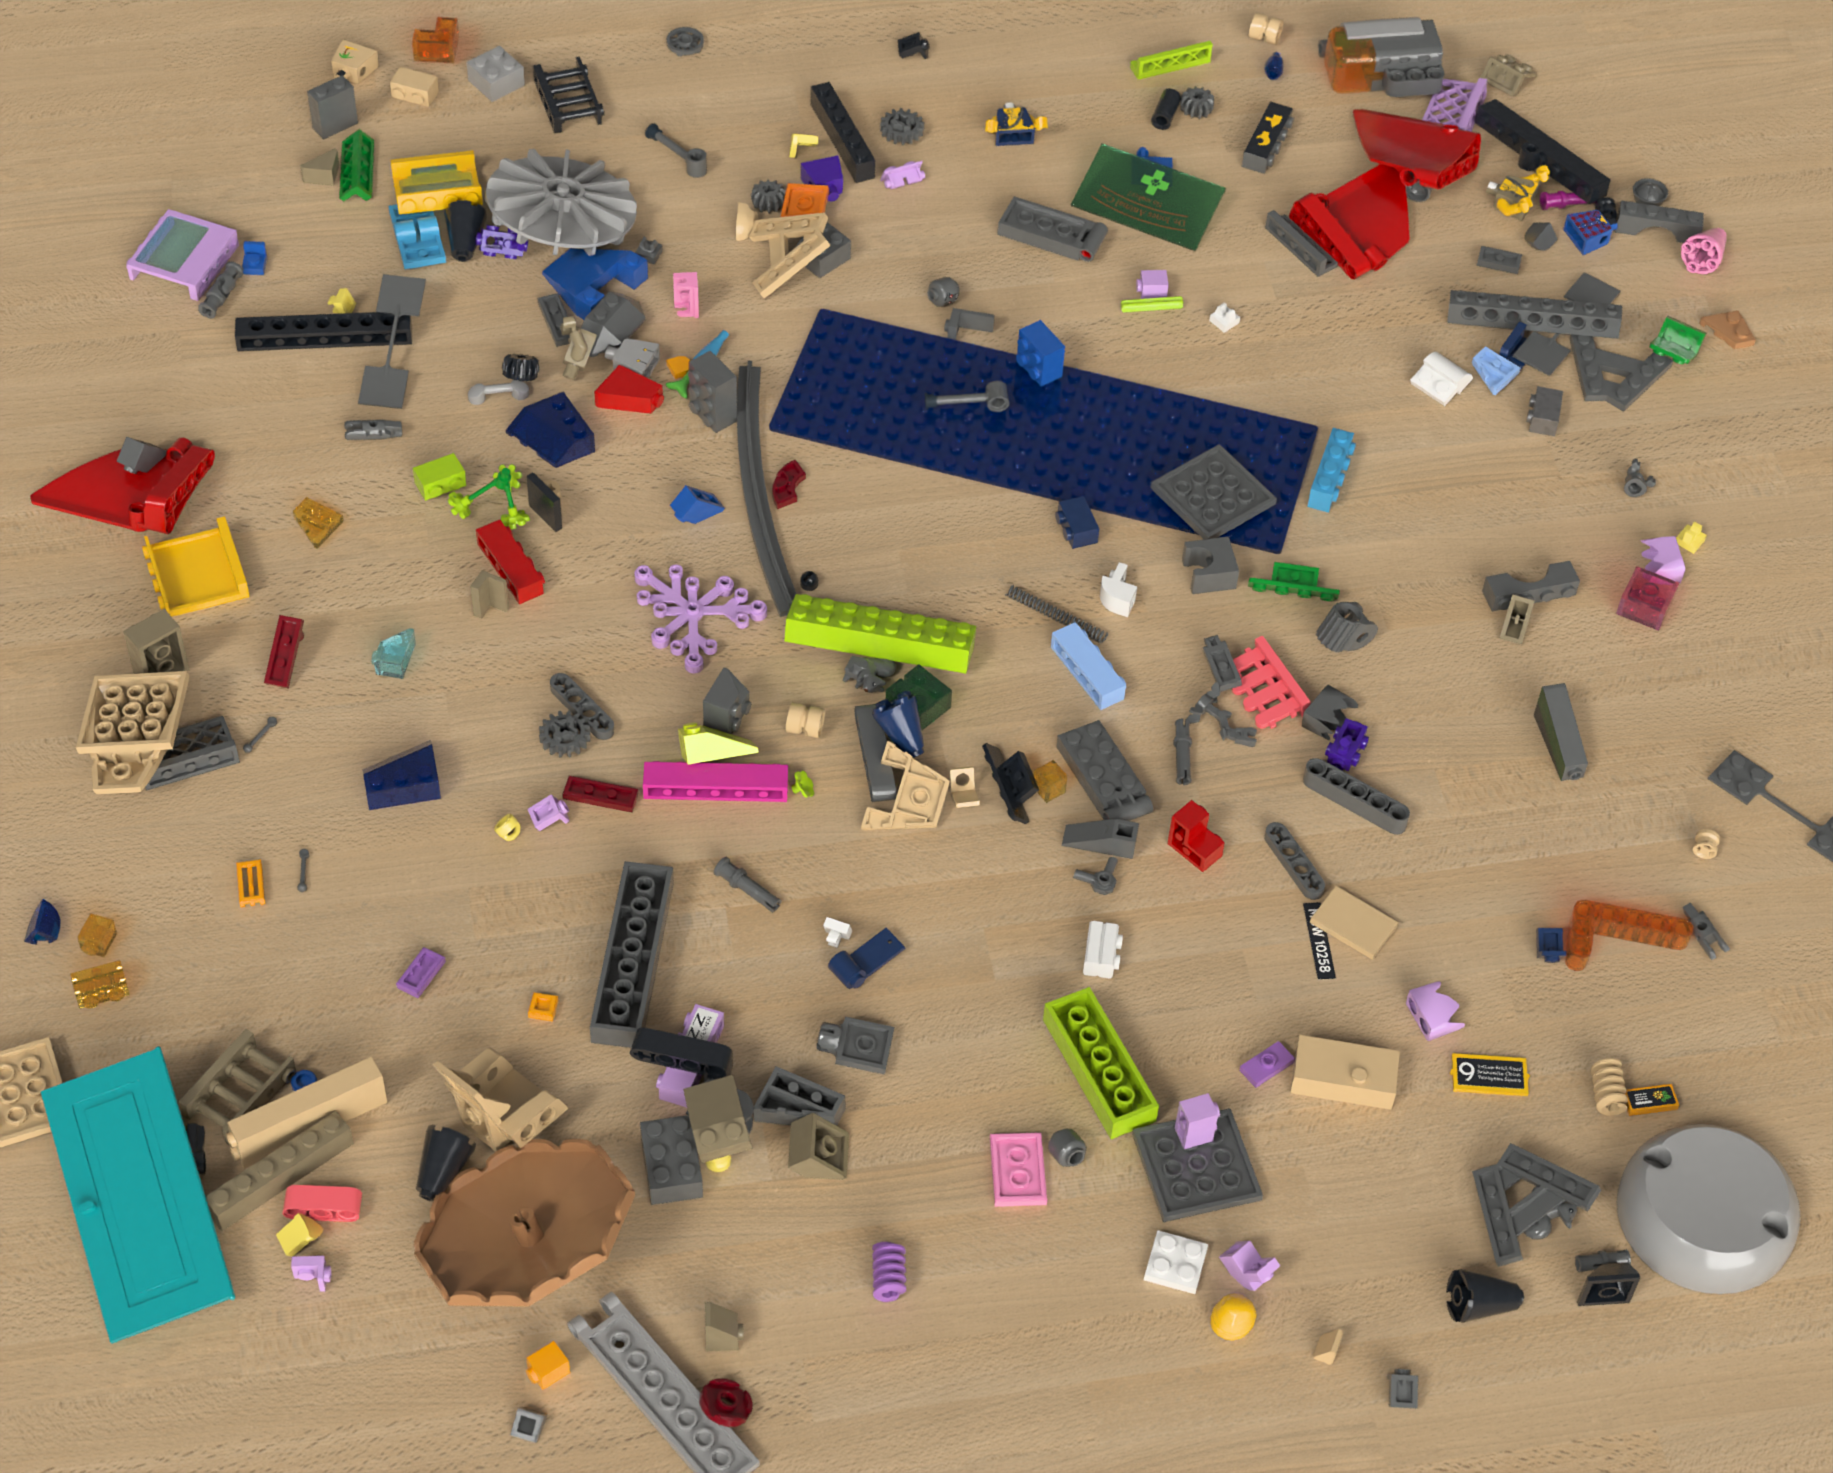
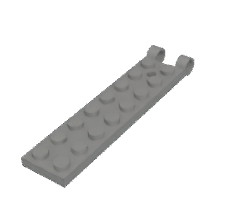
(661, 1392)

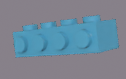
(1331, 469)

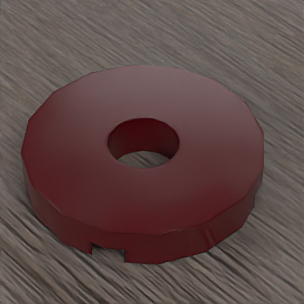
(721, 1413)

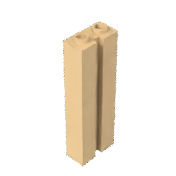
(276, 1123)

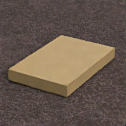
(1354, 922)

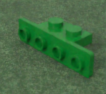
(1294, 579)

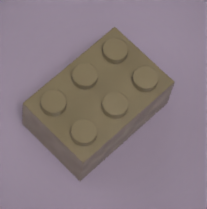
(156, 645)

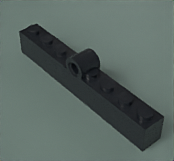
(1539, 149)

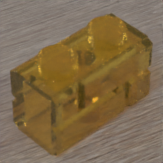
(99, 984)

